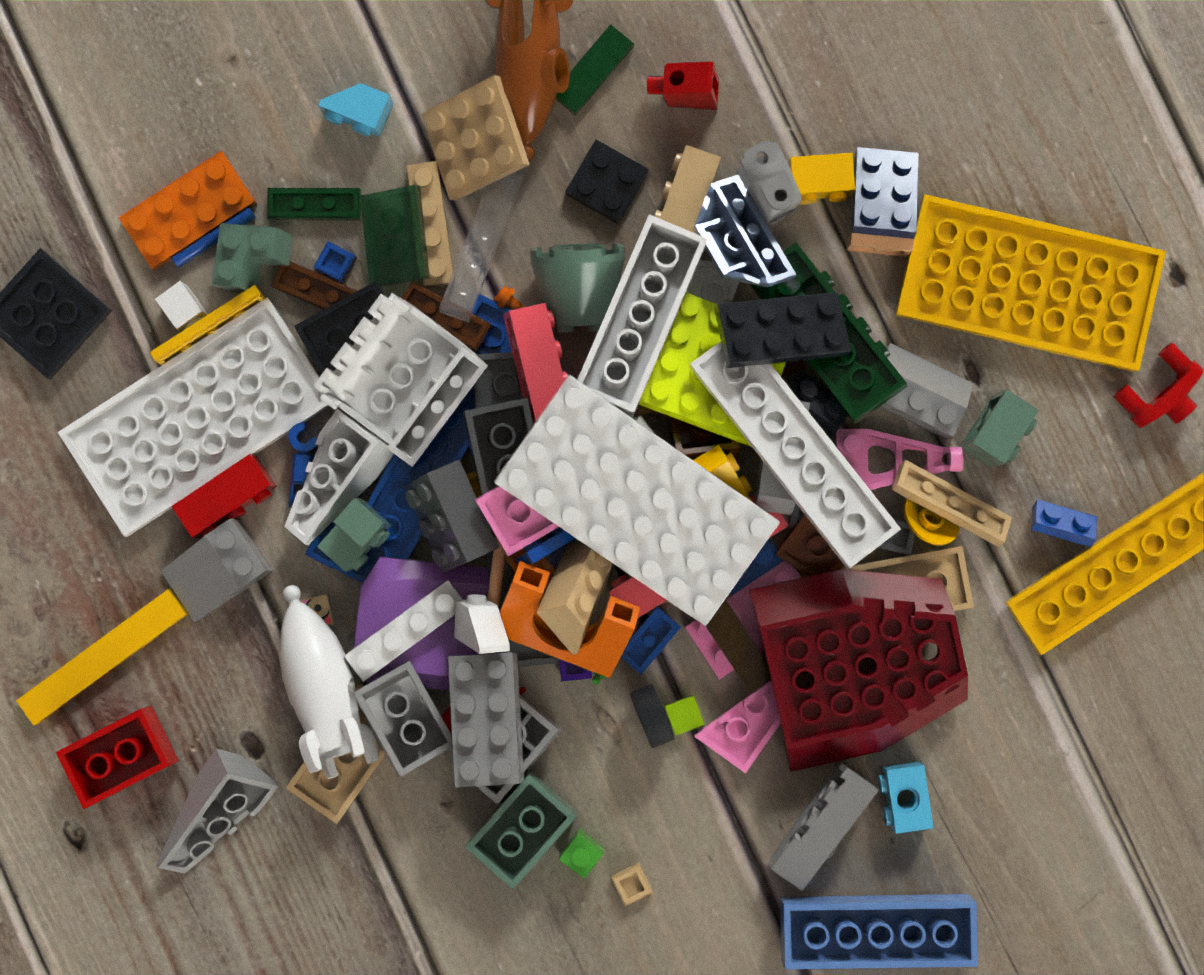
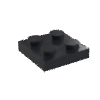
(607, 181)

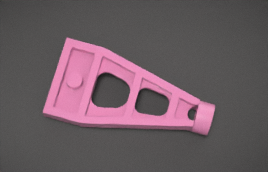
(856, 442)

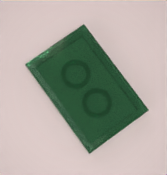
(395, 236)

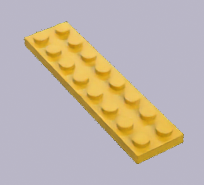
(1112, 568)

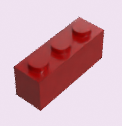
(225, 496)

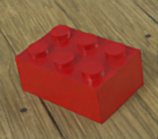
(117, 756)

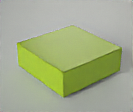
(684, 715)

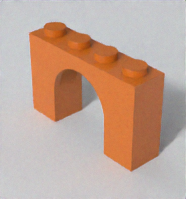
(602, 642)

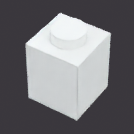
(181, 306)

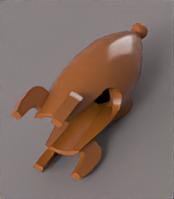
(531, 68)

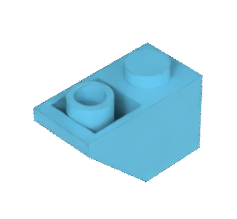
(360, 107)

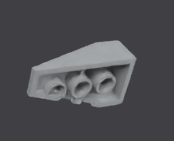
(219, 799)

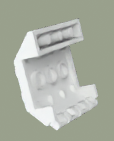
(400, 376)

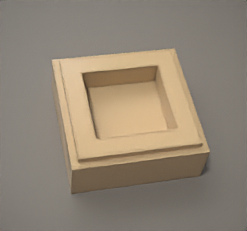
(631, 884)

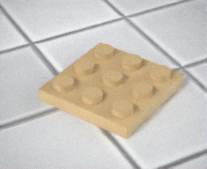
(475, 138)

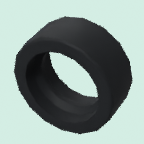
(652, 716)

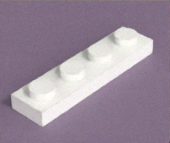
(404, 631)

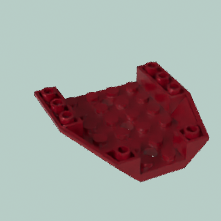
(826, 629)

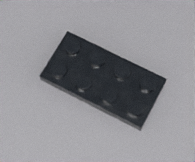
(782, 329)

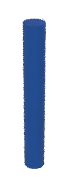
(210, 239)

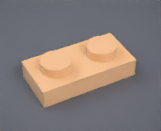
(880, 244)

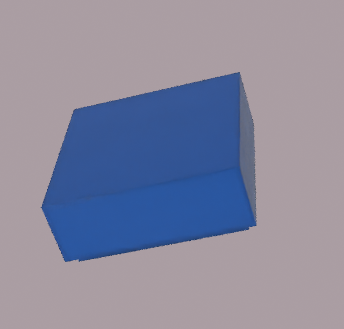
(334, 262)

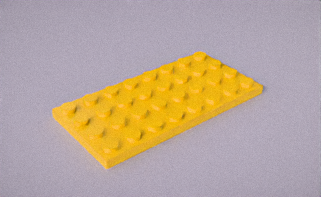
(1030, 283)

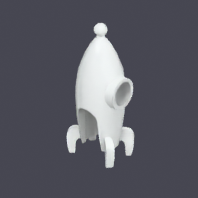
(321, 689)

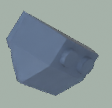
(739, 237)

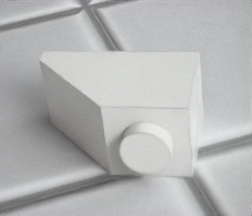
(480, 625)

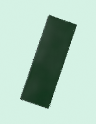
(594, 68)
(314, 204)

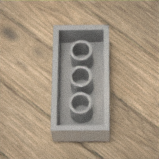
(486, 720)

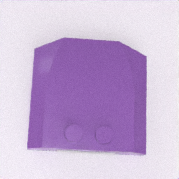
(398, 585)

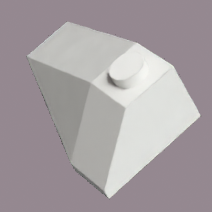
(342, 468)

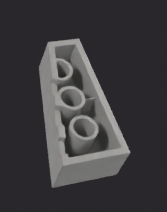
(822, 825)

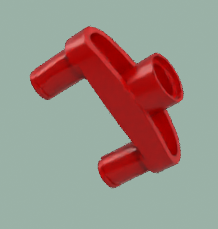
(1173, 399)

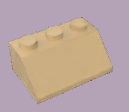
(574, 594)

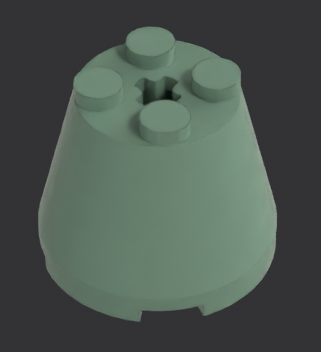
(578, 282)

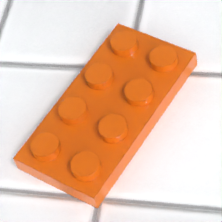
(187, 210)

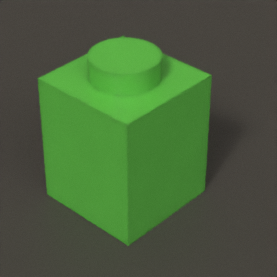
(581, 853)

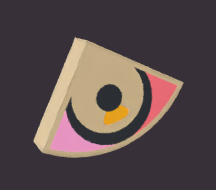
(322, 607)

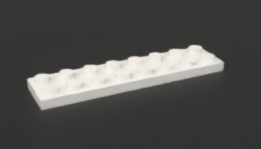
(798, 455)

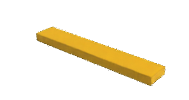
(102, 657)

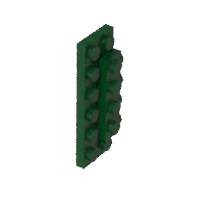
(865, 375)

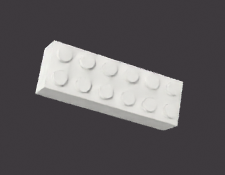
(642, 313)

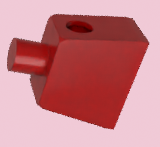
(687, 85)

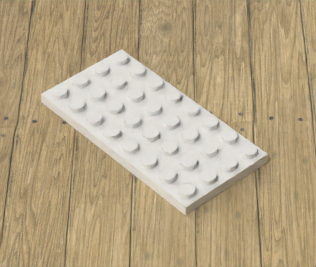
(195, 417)
(636, 500)

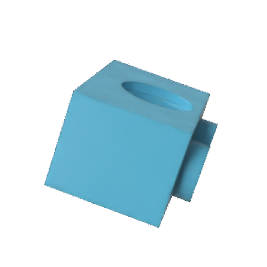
(915, 814)

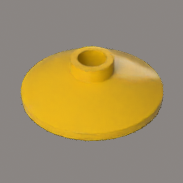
(929, 525)

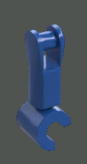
(299, 460)

